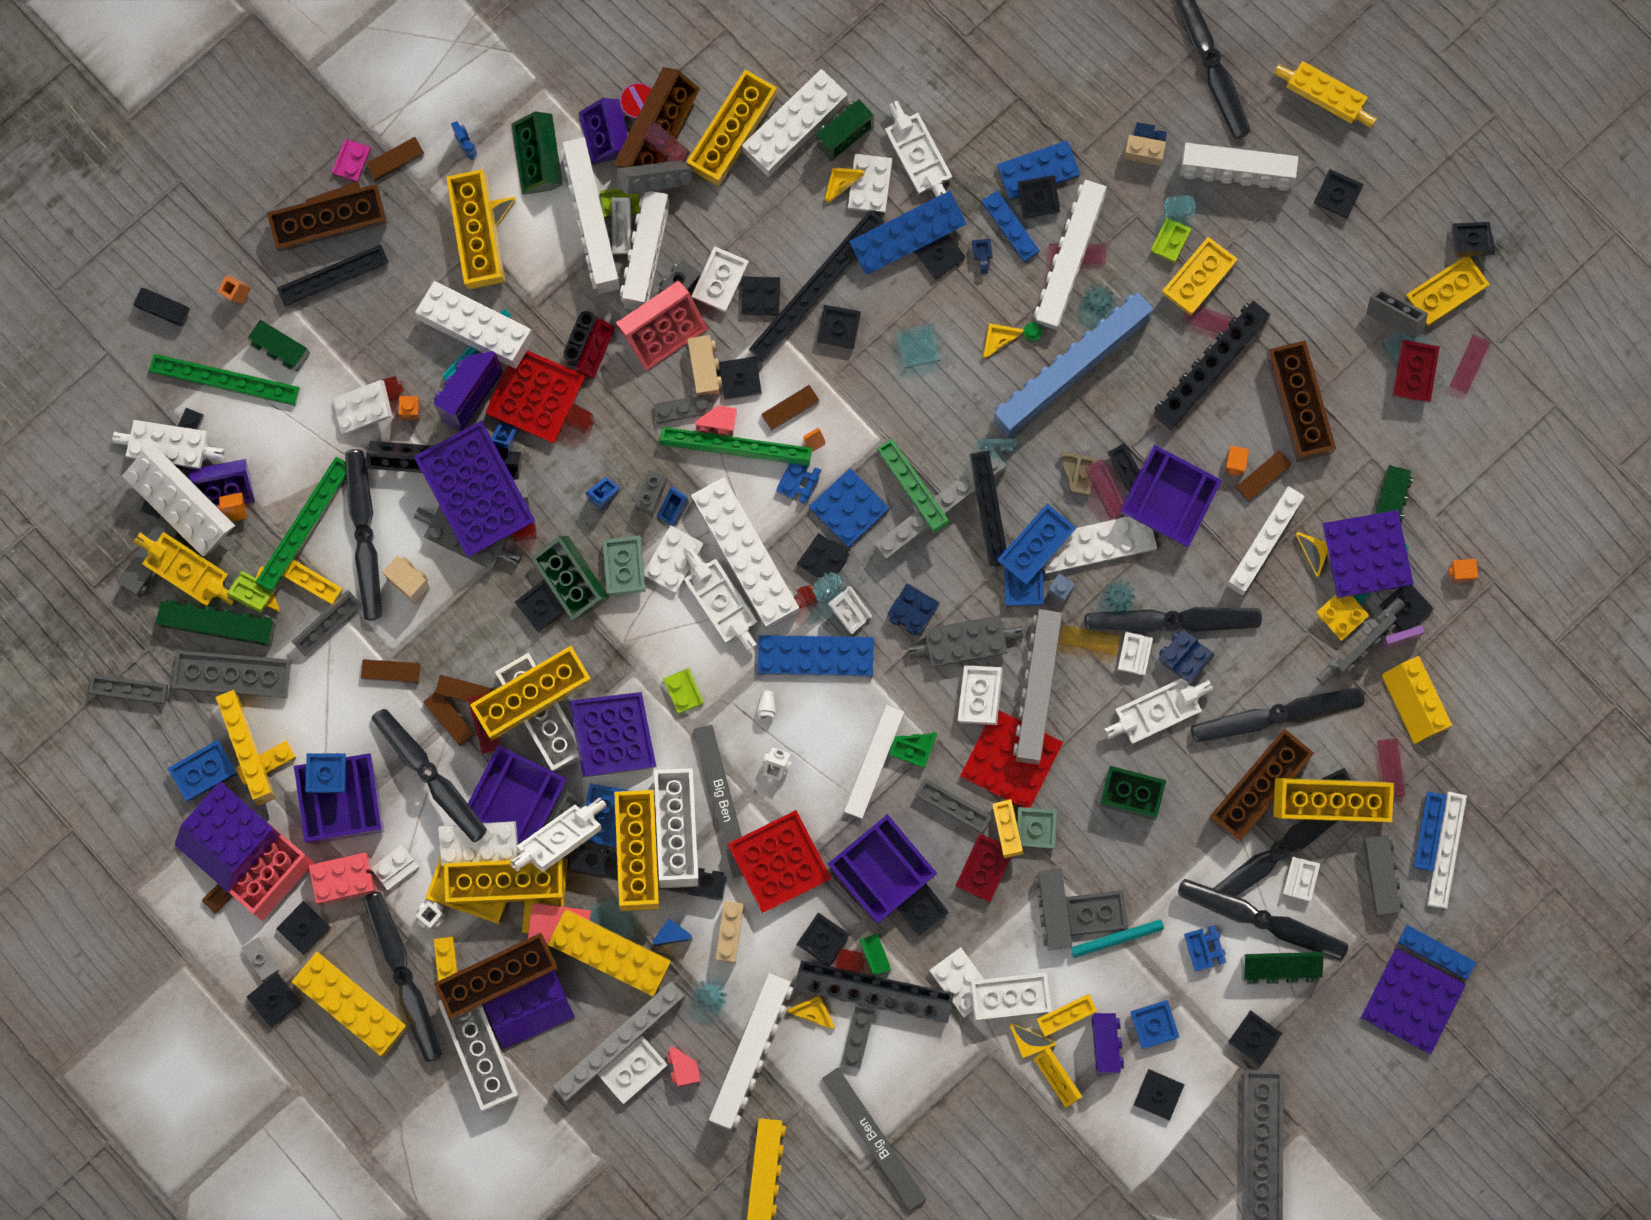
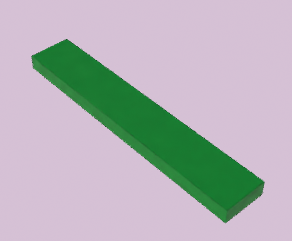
(913, 486)

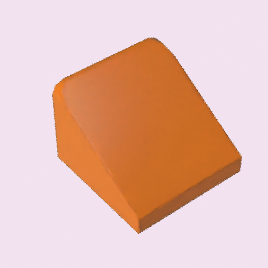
(814, 439)

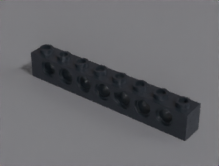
(1251, 311)
(400, 457)
(579, 865)
(869, 984)

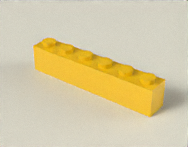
(245, 747)
(766, 1169)

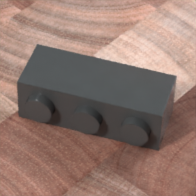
(1397, 313)

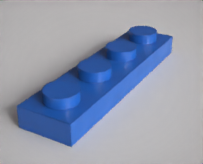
(1010, 226)
(1429, 831)
(1436, 952)

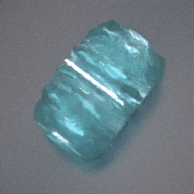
(1179, 206)
(1103, 305)
(828, 587)
(1110, 597)
(711, 1002)

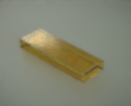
(1089, 640)

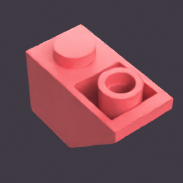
(719, 420)
(685, 1068)

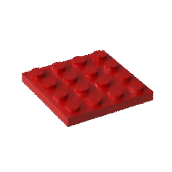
(536, 396)
(995, 766)
(779, 861)

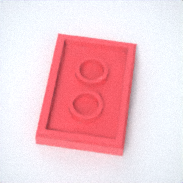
(545, 918)

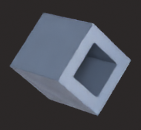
(1061, 588)

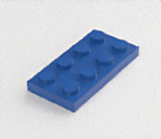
(1052, 160)
(1036, 544)

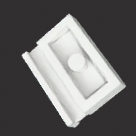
(850, 610)
(1135, 654)
(395, 867)
(1301, 879)

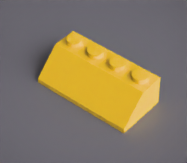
(1416, 700)

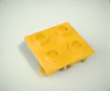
(1342, 615)

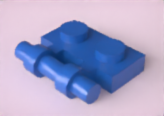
(463, 139)
(793, 478)
(1199, 951)

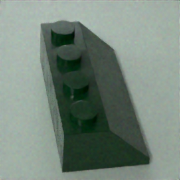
(536, 153)
(570, 577)
(1282, 966)

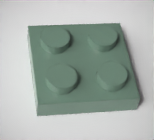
(1037, 827)

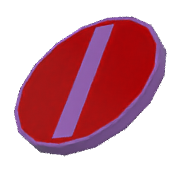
(633, 98)

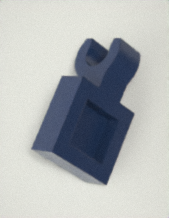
(1147, 131)
(982, 251)

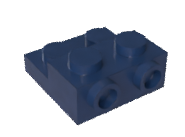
(912, 610)
(1185, 656)

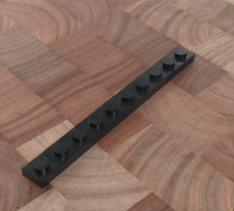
(812, 290)

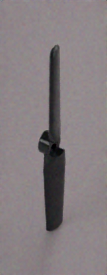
(1218, 77)
(361, 514)
(1192, 619)
(1298, 710)
(441, 788)
(1262, 864)
(1280, 926)
(395, 957)

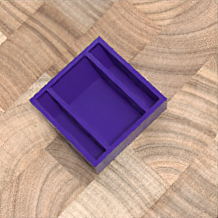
(467, 389)
(1170, 495)
(516, 791)
(345, 814)
(224, 836)
(882, 869)
(529, 1011)

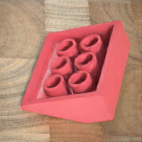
(662, 325)
(271, 877)

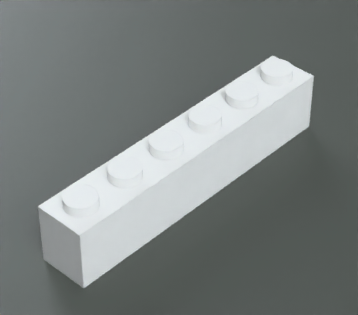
(1265, 541)

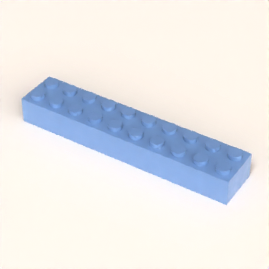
(1072, 365)

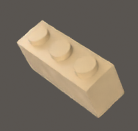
(704, 365)
(730, 932)

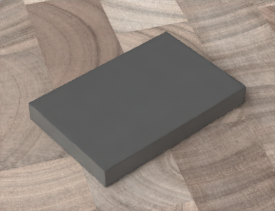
(1096, 913)

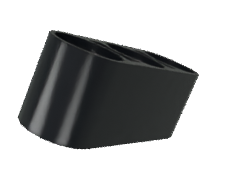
(161, 306)
(579, 329)

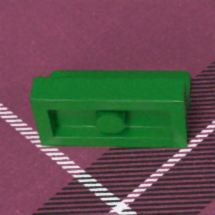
(875, 954)

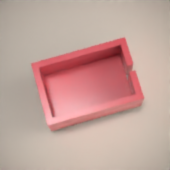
(342, 879)

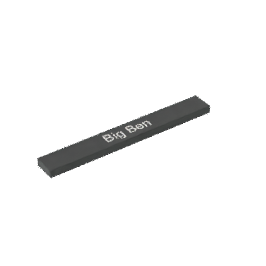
(719, 790)
(874, 1138)

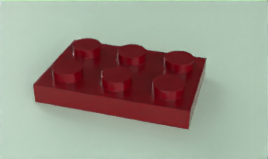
(1416, 371)
(983, 869)

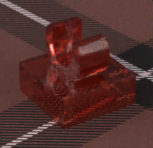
(807, 596)

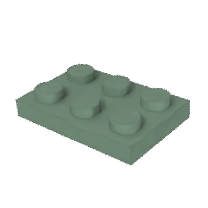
(624, 565)

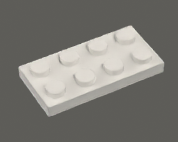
(496, 845)
(1010, 996)

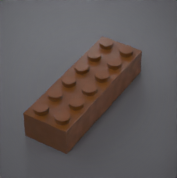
(665, 105)
(327, 217)
(1301, 401)
(1257, 787)
(496, 976)

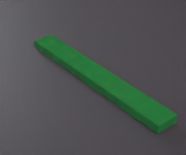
(224, 379)
(735, 446)
(302, 525)

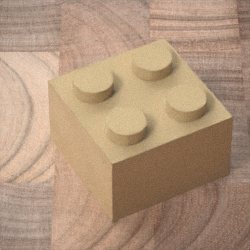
(406, 579)

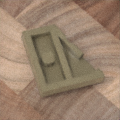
(1075, 472)

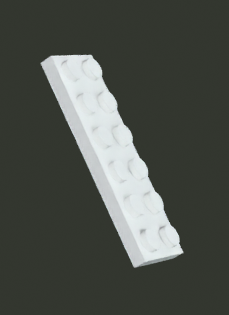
(1102, 543)

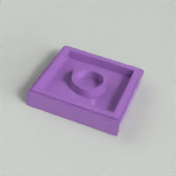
(1402, 637)

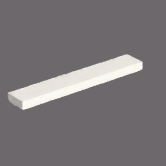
(874, 762)
(1446, 850)

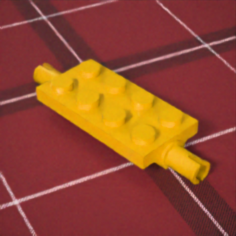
(1326, 92)
(184, 568)

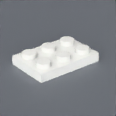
(873, 187)
(720, 279)
(362, 407)
(668, 563)
(980, 695)
(954, 976)
(632, 1069)

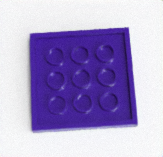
(1367, 554)
(612, 734)
(1413, 1001)

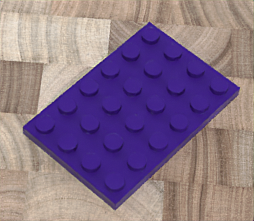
(474, 489)

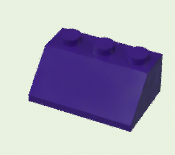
(603, 129)
(224, 480)
(1107, 1043)

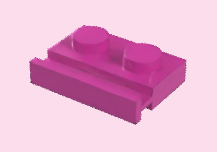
(351, 160)

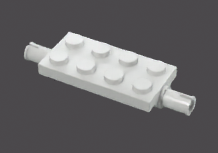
(917, 152)
(180, 445)
(720, 600)
(1158, 710)
(559, 837)

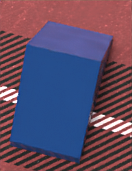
(504, 436)
(602, 493)
(673, 506)
(670, 934)

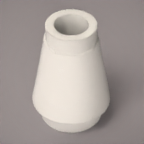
(766, 707)

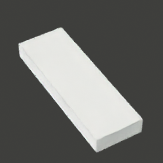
(621, 225)

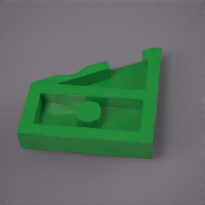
(913, 748)

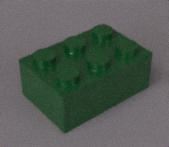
(844, 129)
(1132, 793)

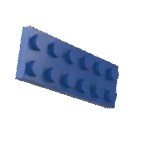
(907, 232)
(815, 655)

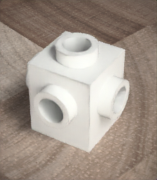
(776, 763)
(427, 909)

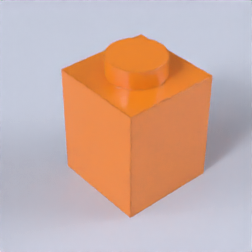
(234, 289)
(409, 407)
(1236, 461)
(233, 507)
(1463, 570)

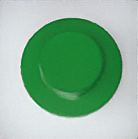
(1032, 331)

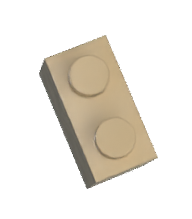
(1144, 150)

